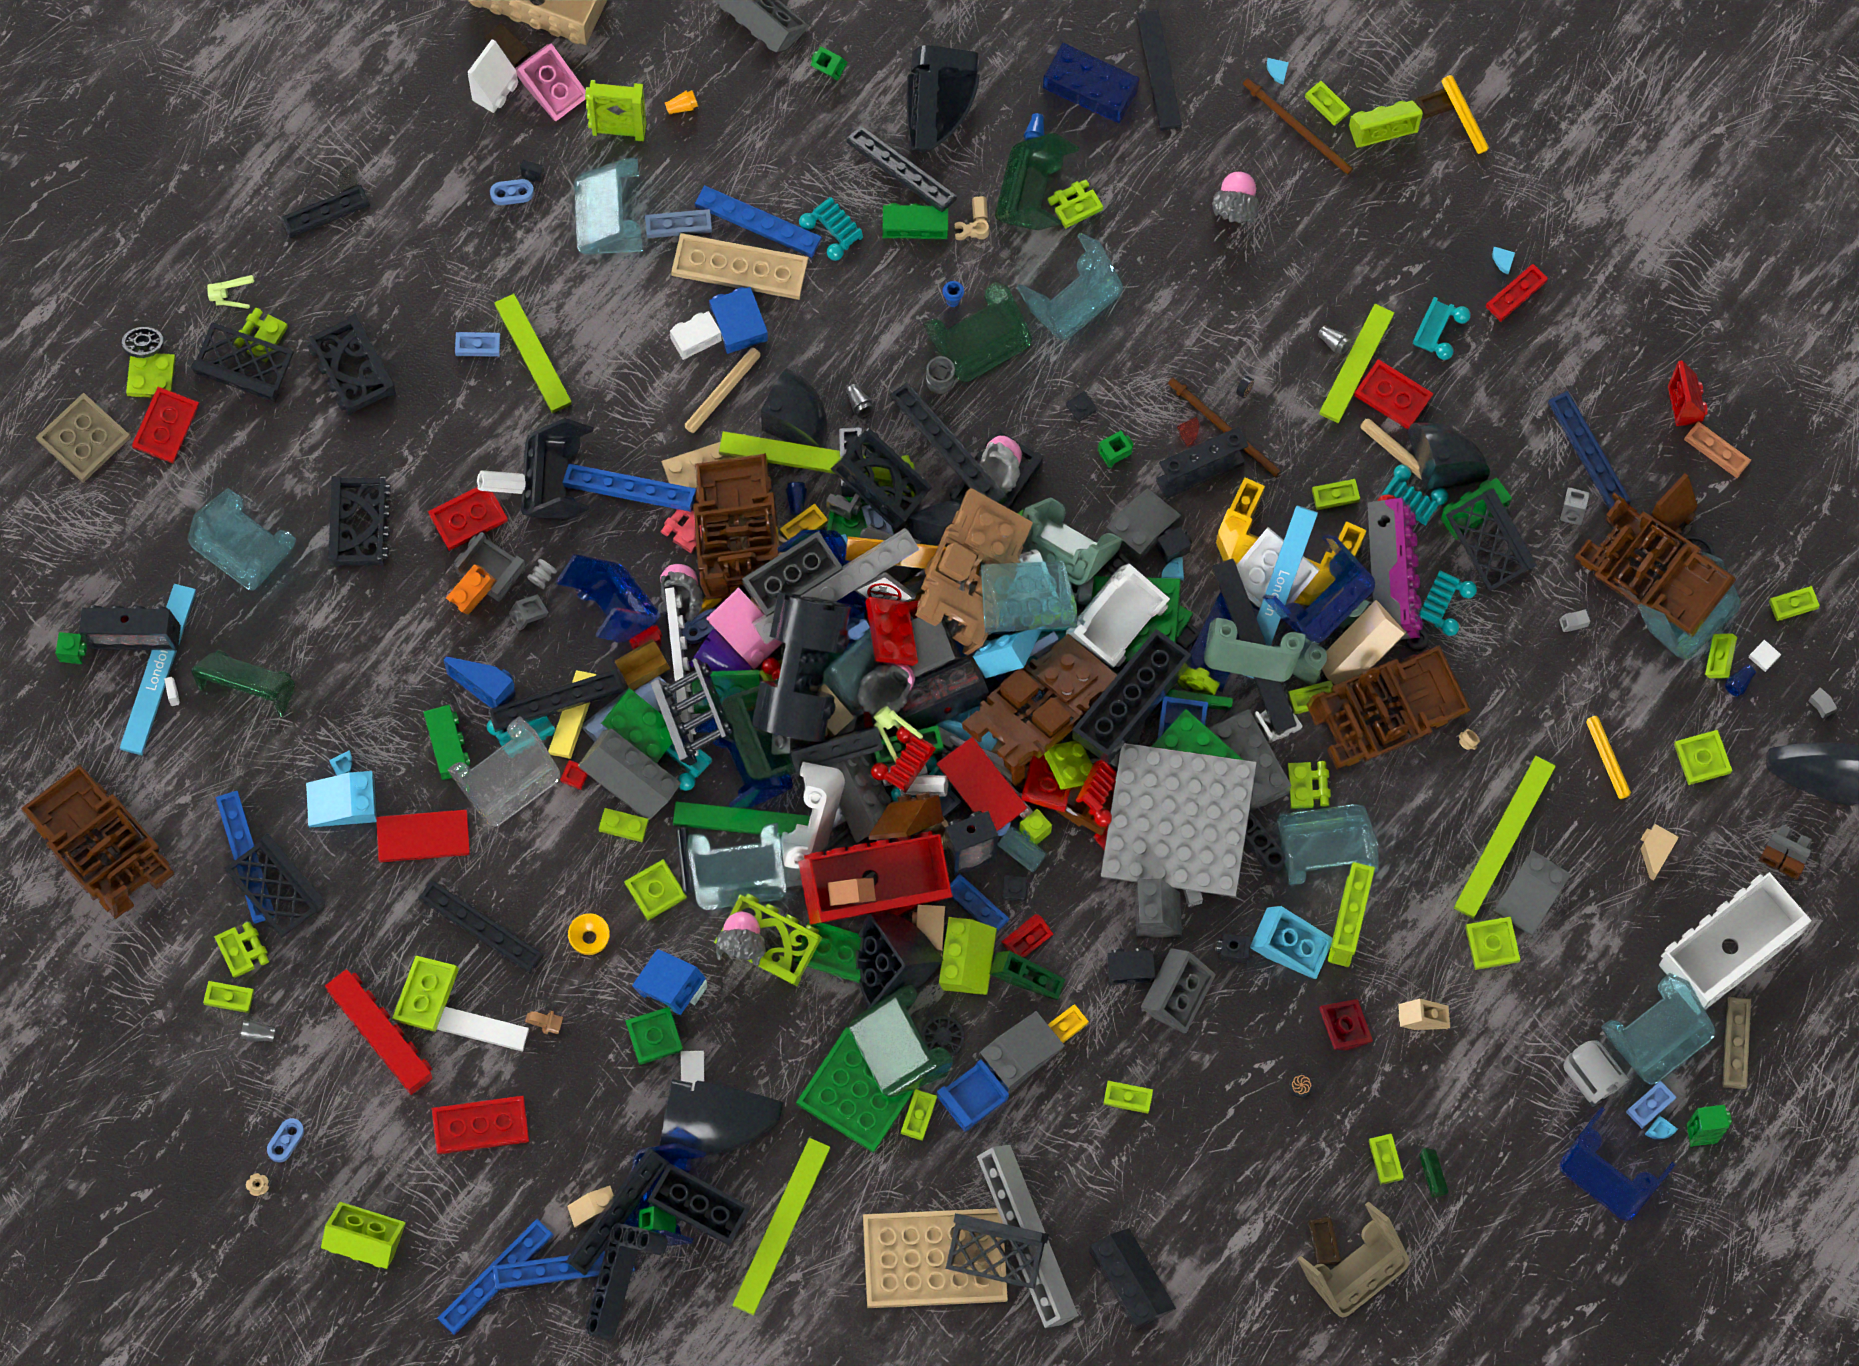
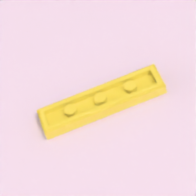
(569, 725)

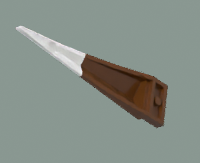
(1074, 811)

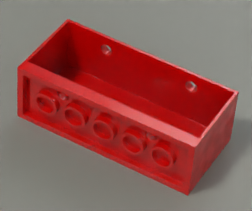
(906, 873)

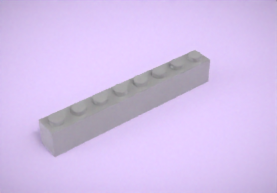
(853, 574)
(1018, 1210)

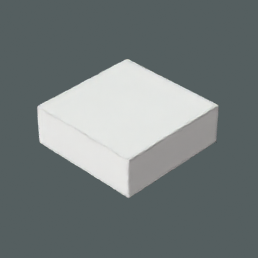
(1764, 656)
(172, 691)

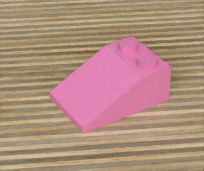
(551, 82)
(734, 622)

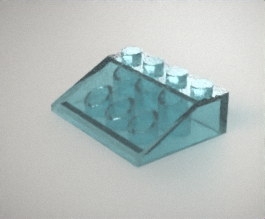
(1027, 597)

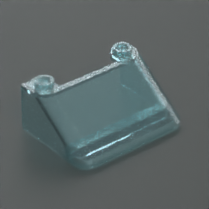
(600, 210)
(1326, 840)
(736, 870)
(1665, 1032)

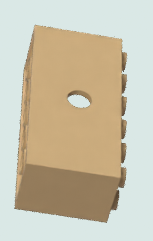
(560, 17)

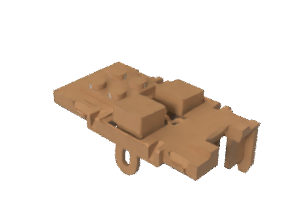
(978, 532)

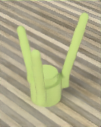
(218, 291)
(888, 718)

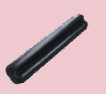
(685, 868)

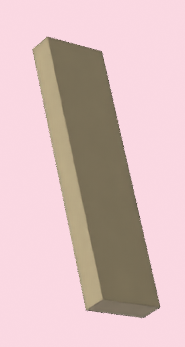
(1736, 1043)

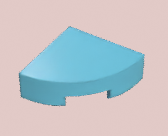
(1277, 69)
(1503, 259)
(1174, 569)
(342, 764)
(1661, 1129)

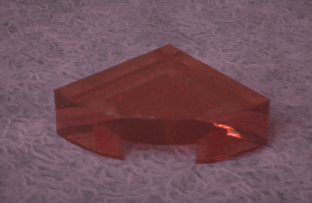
(1189, 430)

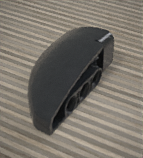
(939, 93)
(1819, 769)
(716, 1117)

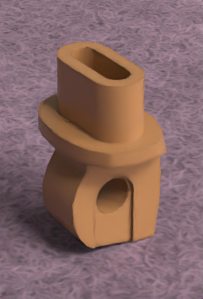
(548, 1022)

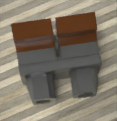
(1796, 853)

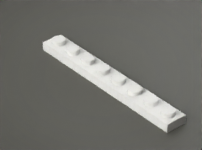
(678, 645)

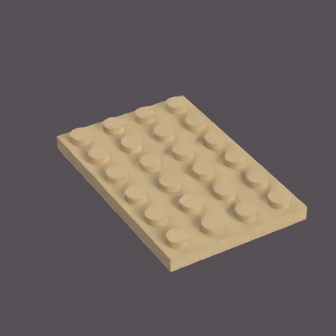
(909, 1259)

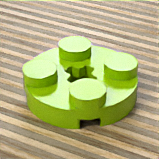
(1198, 681)

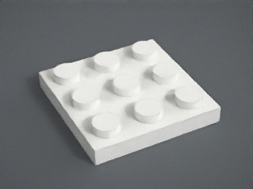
(1259, 565)

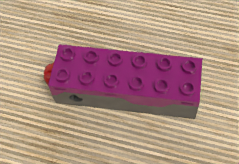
(1395, 561)

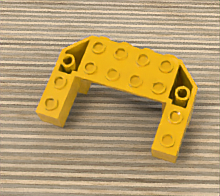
(1235, 538)

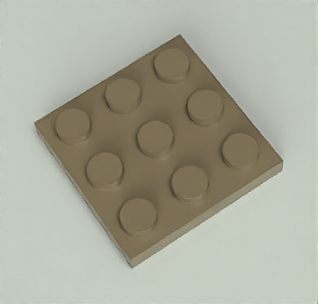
(83, 437)

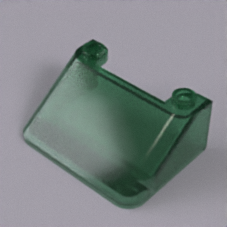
(983, 337)
(245, 677)
(753, 743)
(895, 1046)

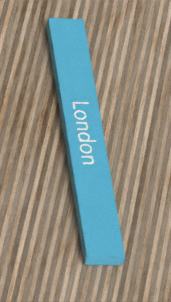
(1286, 569)
(153, 679)

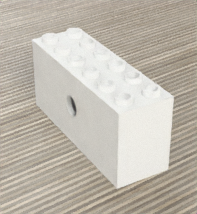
(1760, 923)

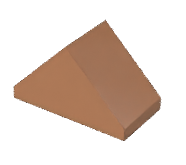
(851, 891)

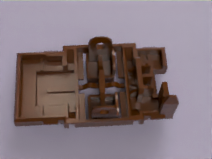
(1424, 690)
(73, 810)

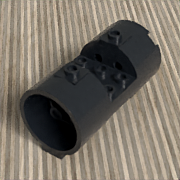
(794, 703)

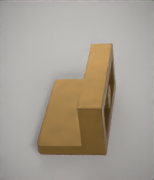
(642, 664)

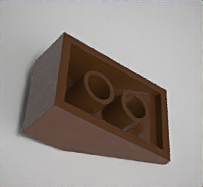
(1676, 506)
(908, 816)

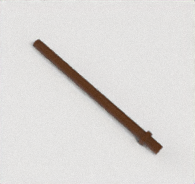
(1256, 90)
(1181, 390)

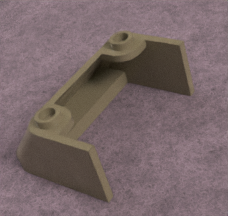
(1363, 1271)

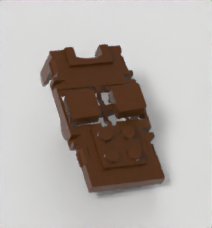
(732, 490)
(1686, 589)
(1066, 675)

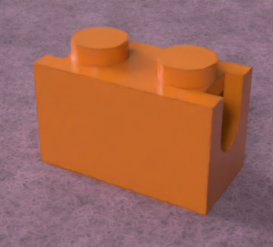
(471, 589)

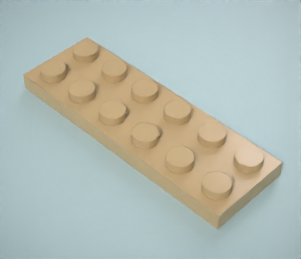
(739, 266)

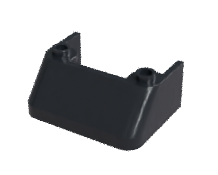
(545, 469)

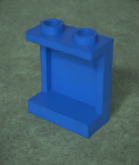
(738, 319)
(669, 981)
(973, 1095)

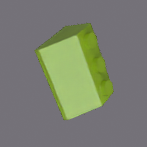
(1385, 123)
(967, 956)
(362, 1235)

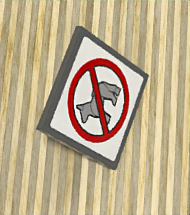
(885, 587)

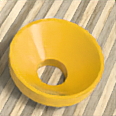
(588, 923)

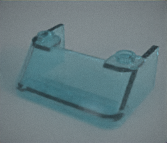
(1081, 299)
(1680, 642)

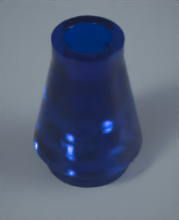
(796, 497)
(1738, 682)

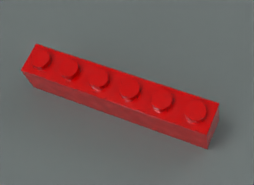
(379, 1032)

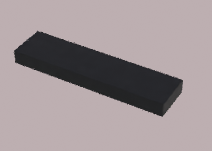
(325, 211)

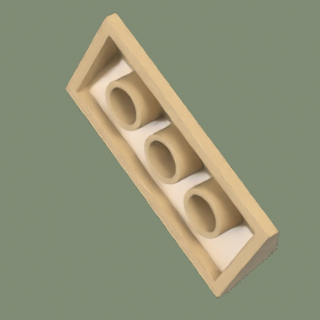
(1362, 644)

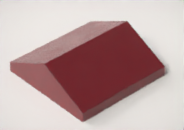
(1346, 1024)

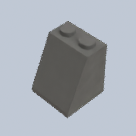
(933, 646)
(1157, 909)

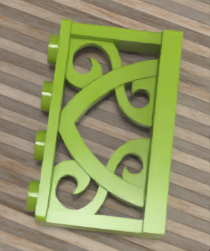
(629, 99)
(1351, 914)
(783, 966)

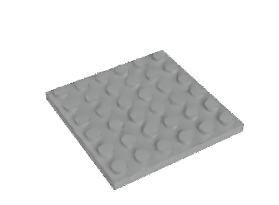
(1179, 819)

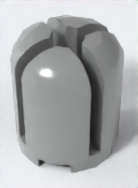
(1594, 1071)

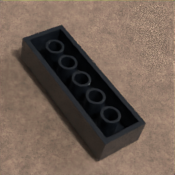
(1132, 696)

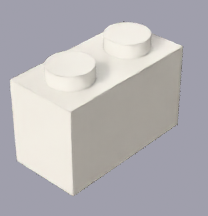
(695, 335)

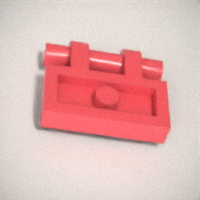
(685, 534)

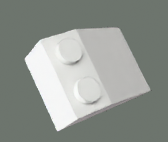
(492, 78)

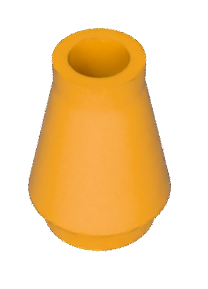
(683, 102)

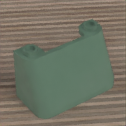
(1062, 543)
(1314, 657)
(1249, 658)

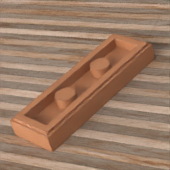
(1717, 449)

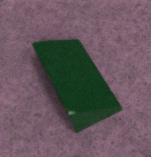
(1433, 1172)

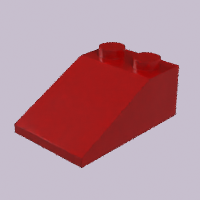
(1686, 396)

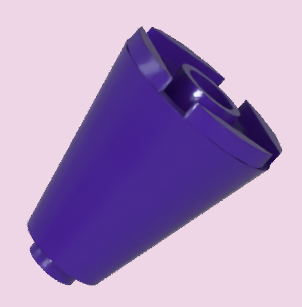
(720, 654)

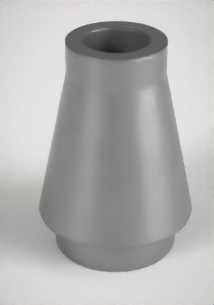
(1334, 339)
(859, 401)
(256, 1031)

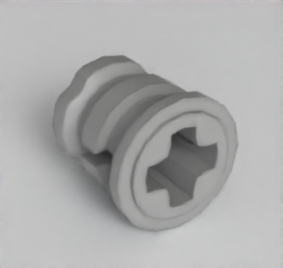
(541, 573)

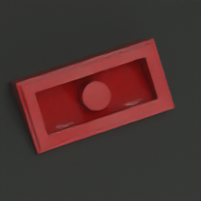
(1028, 936)

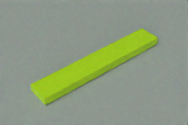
(533, 353)
(1356, 363)

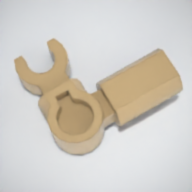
(980, 227)

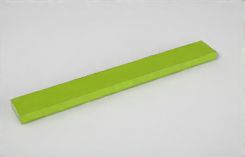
(788, 454)
(1504, 837)
(781, 1226)

